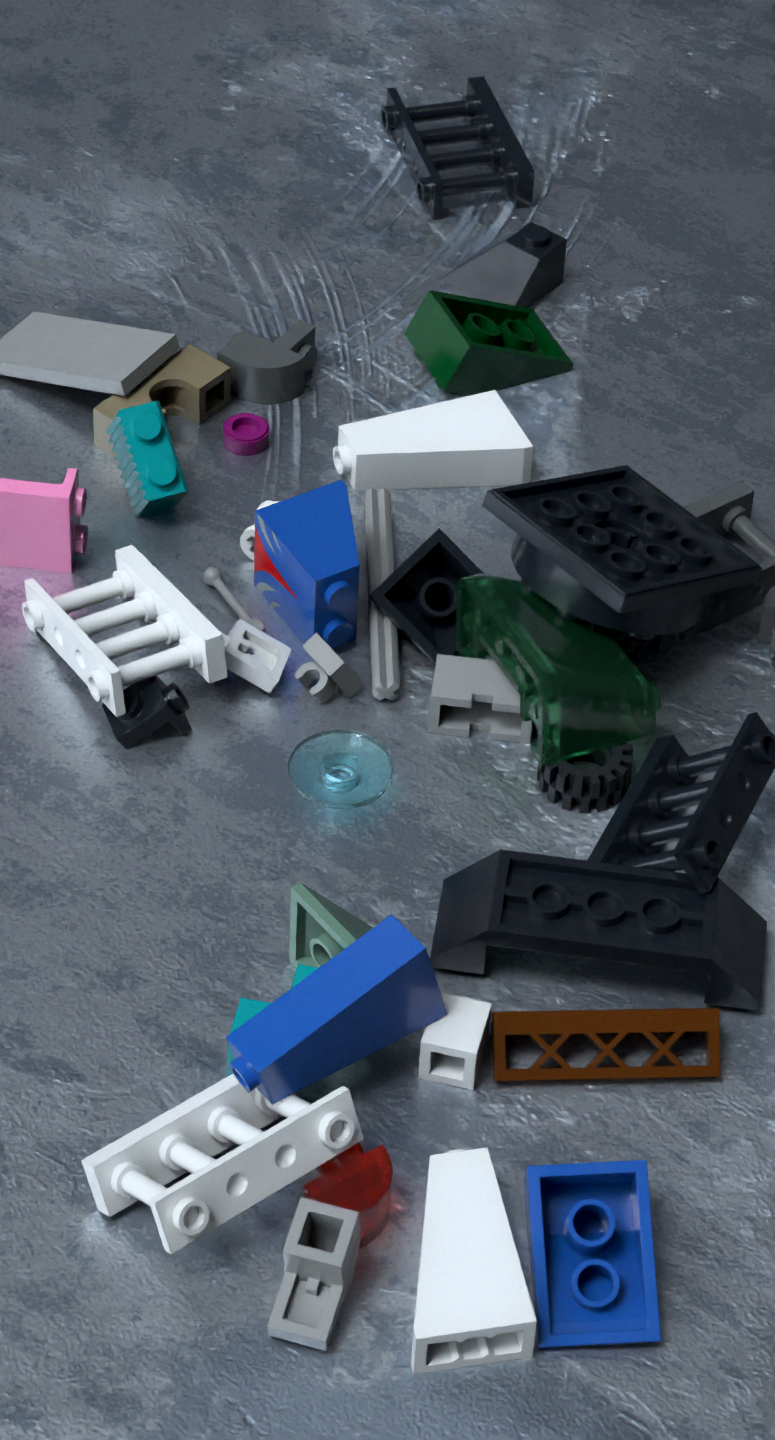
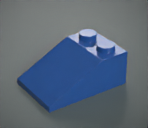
(592, 1254)

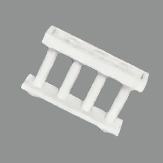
(149, 598)
(221, 1188)

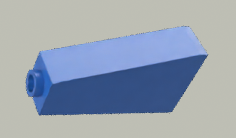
(339, 1014)

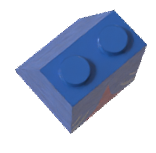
(310, 563)

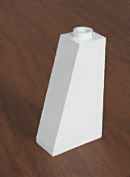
(436, 446)
(470, 1277)

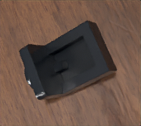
(147, 708)

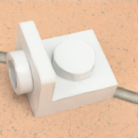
(255, 655)

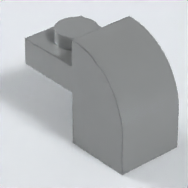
(318, 1273)

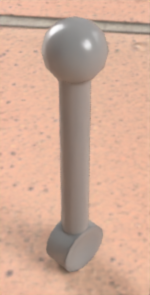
(213, 577)

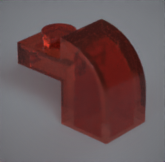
(357, 1184)

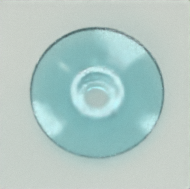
(340, 769)

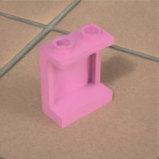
(42, 523)

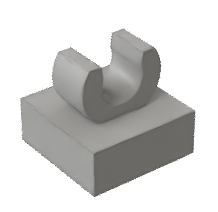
(329, 669)

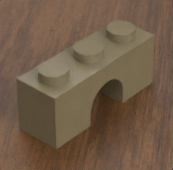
(185, 385)

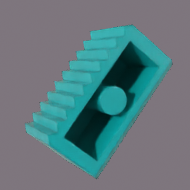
(147, 458)

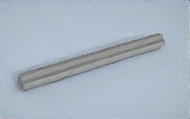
(379, 567)

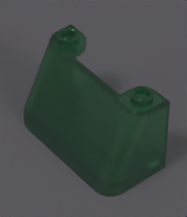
(565, 670)

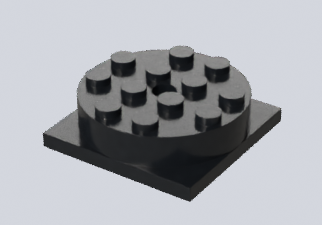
(617, 551)

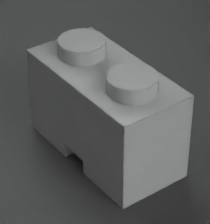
(475, 698)

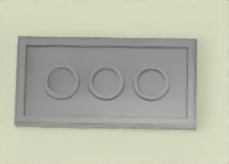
(83, 353)

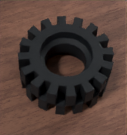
(589, 786)

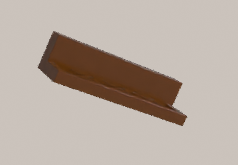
(605, 1021)

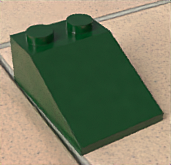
(482, 344)

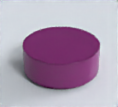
(246, 434)

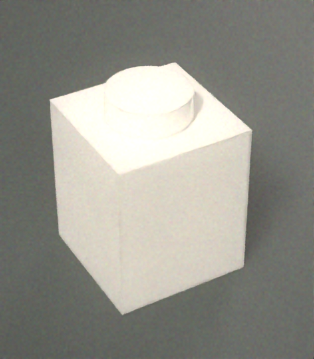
(456, 1042)

